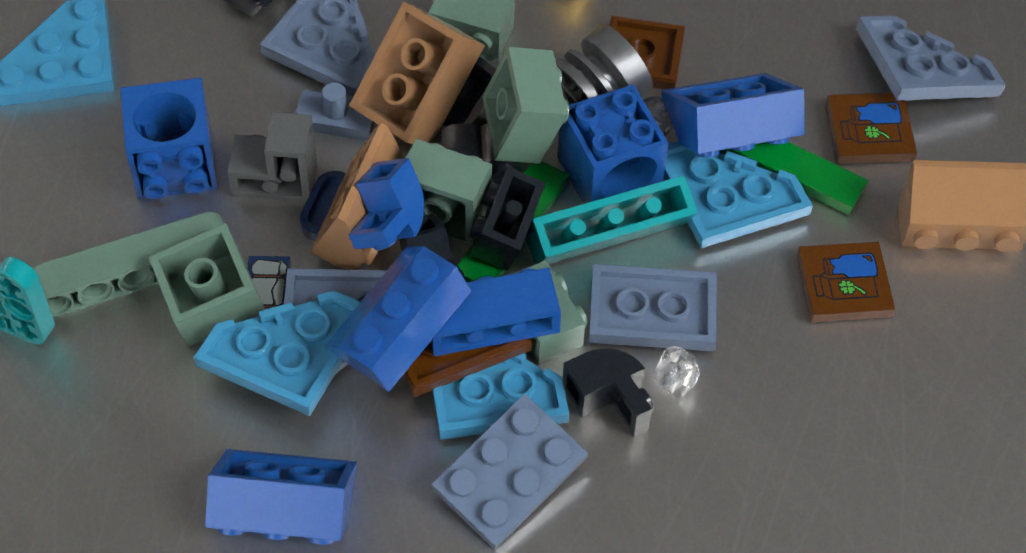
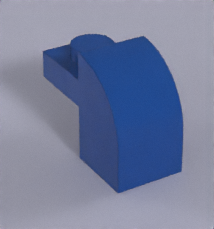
(393, 205)

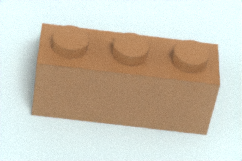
(416, 75)
(963, 205)
(348, 206)

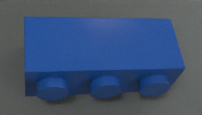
(502, 312)

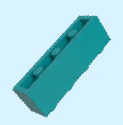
(610, 221)

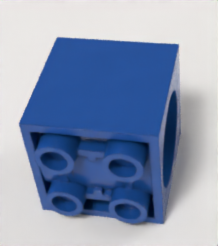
(168, 138)
(611, 145)

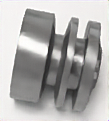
(606, 66)

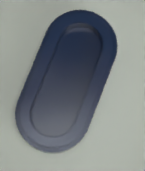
(319, 203)

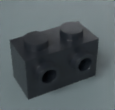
(507, 219)

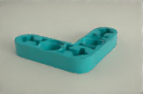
(23, 302)

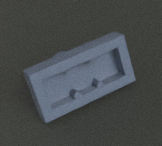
(333, 114)

